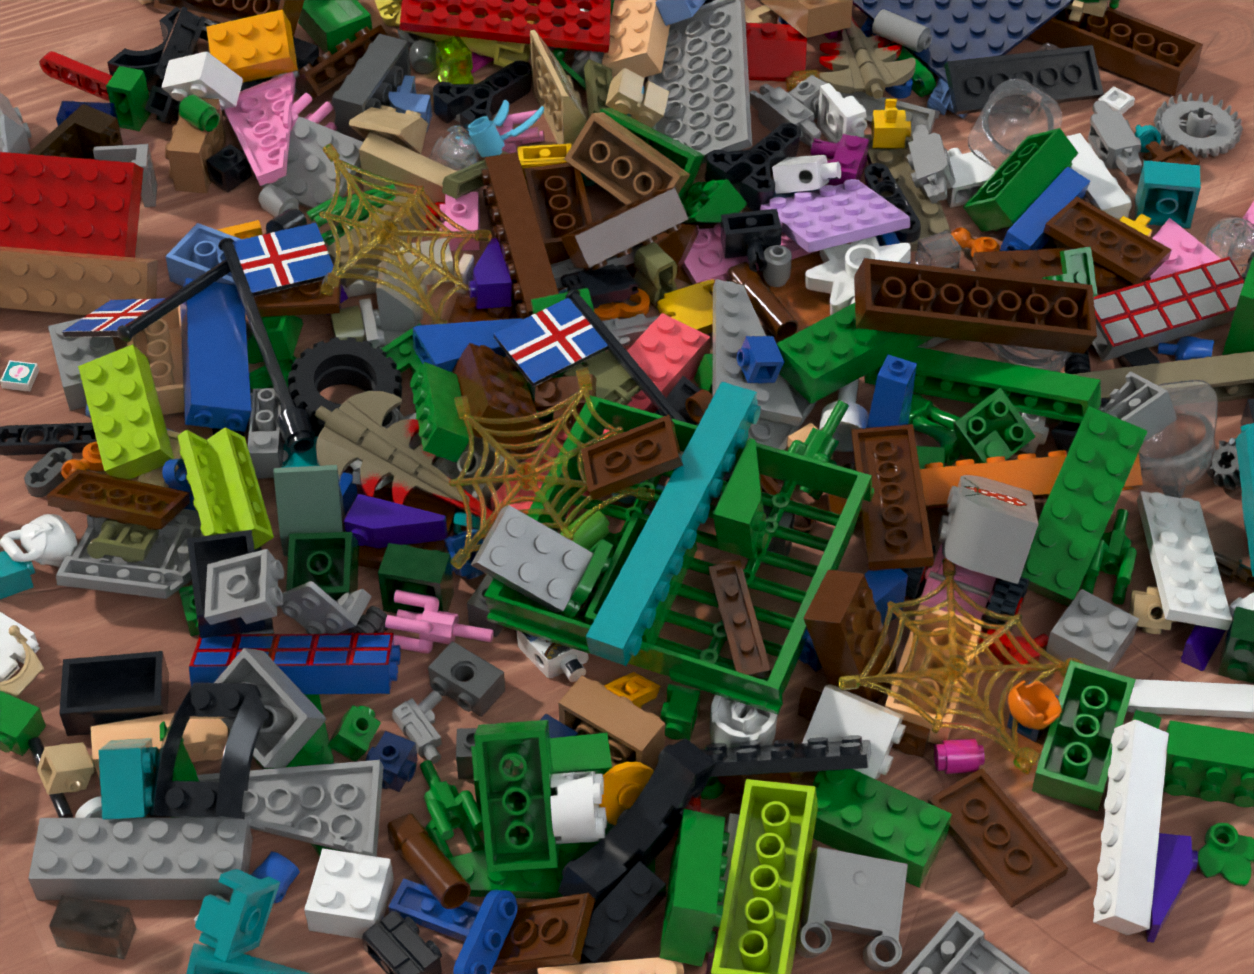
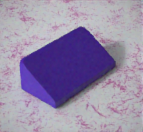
(1201, 646)

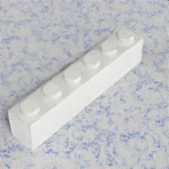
(1131, 828)

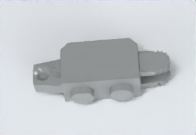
(780, 107)
(1114, 139)
(931, 164)

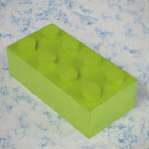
(126, 413)

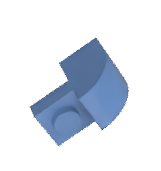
(407, 99)

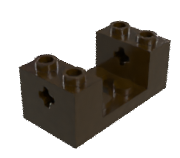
(80, 134)

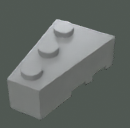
(1141, 405)

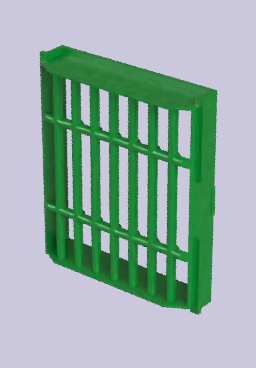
(678, 661)

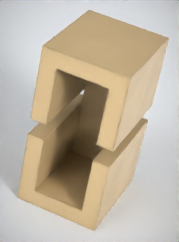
(627, 98)

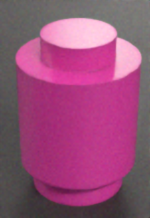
(958, 756)

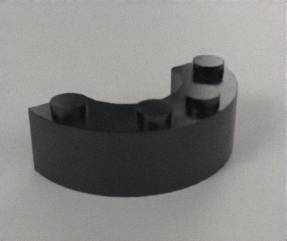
(146, 59)

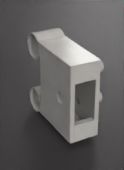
(855, 897)

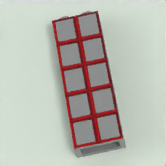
(1166, 308)

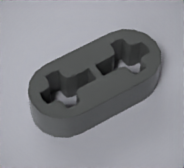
(48, 471)

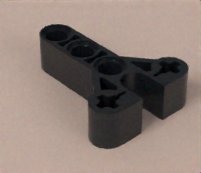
(483, 98)
(755, 165)

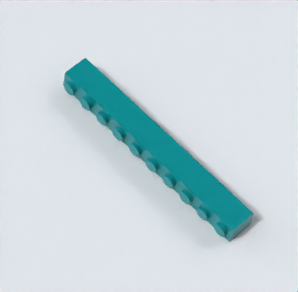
(673, 525)

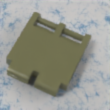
(612, 379)

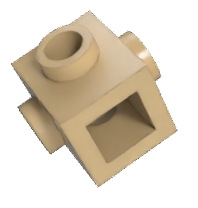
(1141, 605)

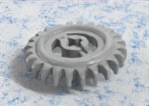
(1201, 121)

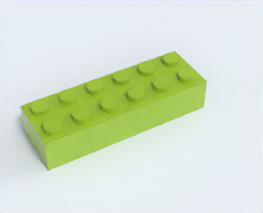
(766, 879)

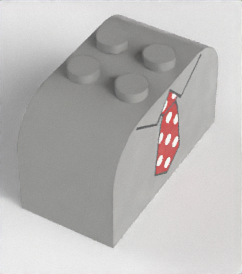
(988, 527)

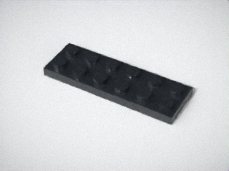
(1060, 73)
(789, 757)

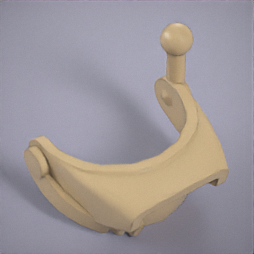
(29, 671)

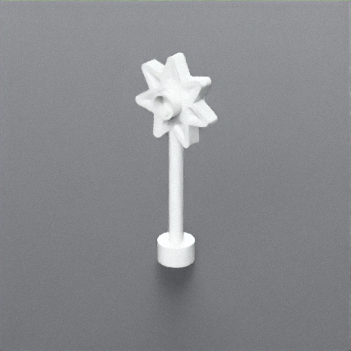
(837, 278)

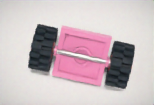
(1005, 598)

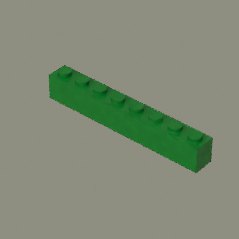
(1028, 388)

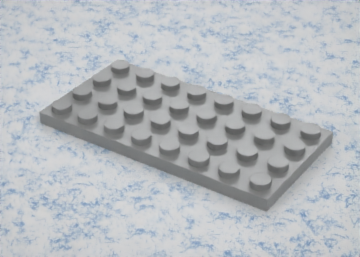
(707, 80)

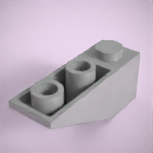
(265, 437)

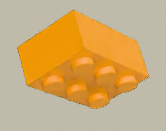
(255, 45)

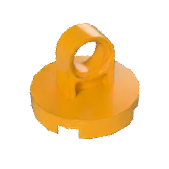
(623, 786)

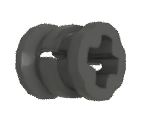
(372, 622)

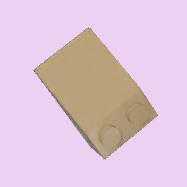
(400, 128)

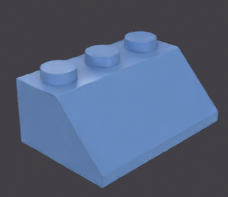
(197, 254)

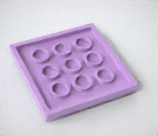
(836, 215)

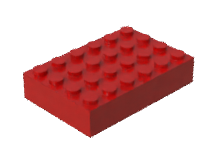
(69, 204)

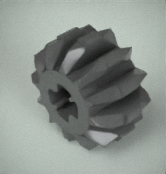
(1224, 465)

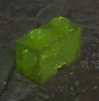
(454, 61)

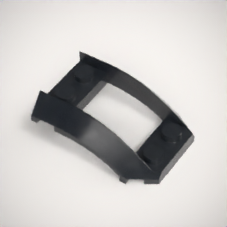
(183, 39)
(219, 798)

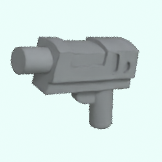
(629, 328)
(417, 722)

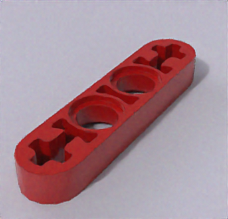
(75, 74)

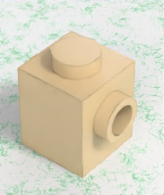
(65, 768)

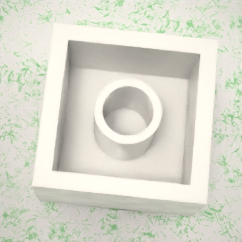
(203, 77)
(348, 893)

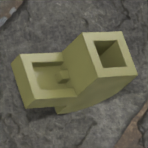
(348, 324)

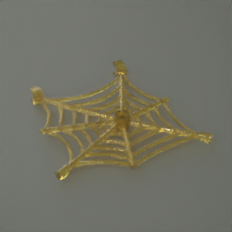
(388, 233)
(528, 473)
(957, 665)

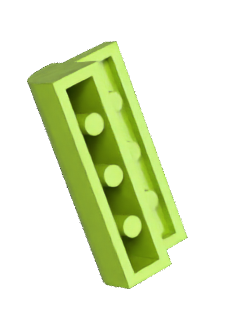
(225, 485)

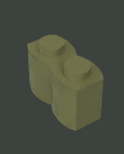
(655, 272)

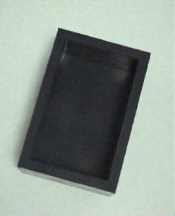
(209, 550)
(112, 689)

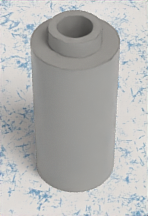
(902, 31)

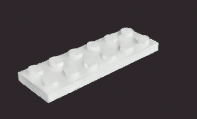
(1183, 561)

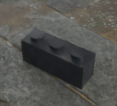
(622, 913)

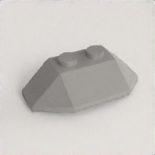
(13, 133)

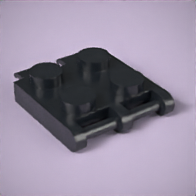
(604, 284)

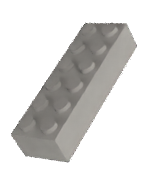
(137, 857)

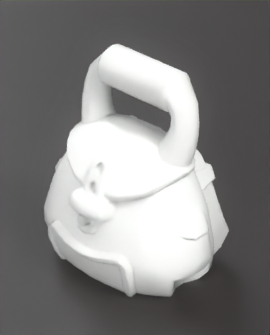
(45, 539)

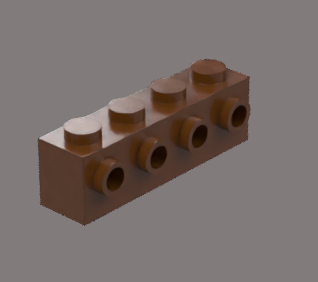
(335, 67)

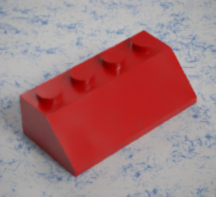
(774, 51)

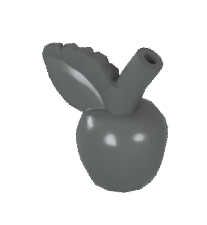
(421, 52)

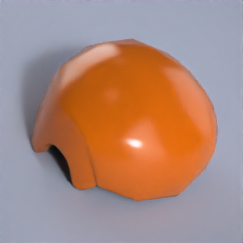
(1033, 705)

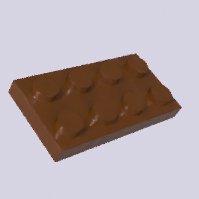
(1111, 240)
(118, 499)
(999, 838)

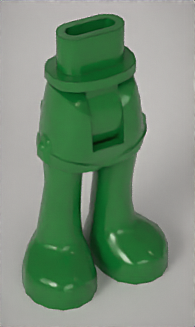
(920, 415)

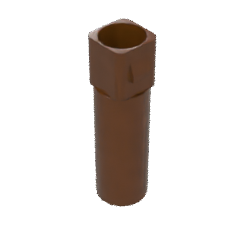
(766, 305)
(428, 861)

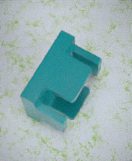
(240, 924)

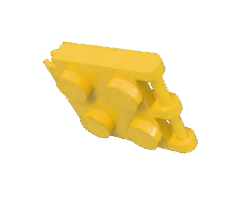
(691, 306)

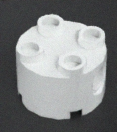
(738, 723)
(576, 807)

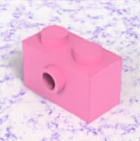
(466, 213)

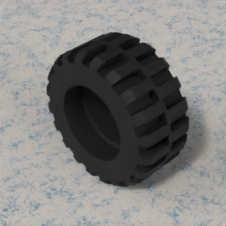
(338, 364)

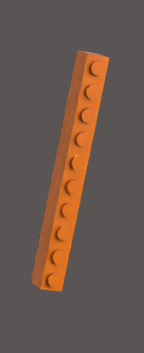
(1025, 473)

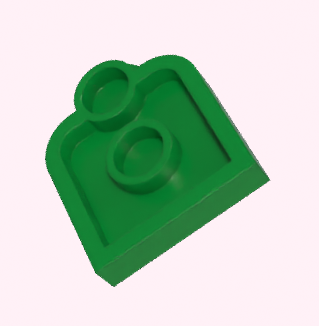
(598, 565)

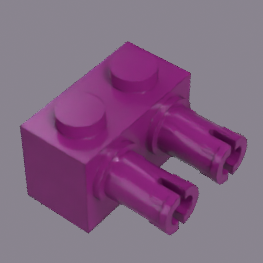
(849, 152)

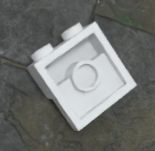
(839, 115)

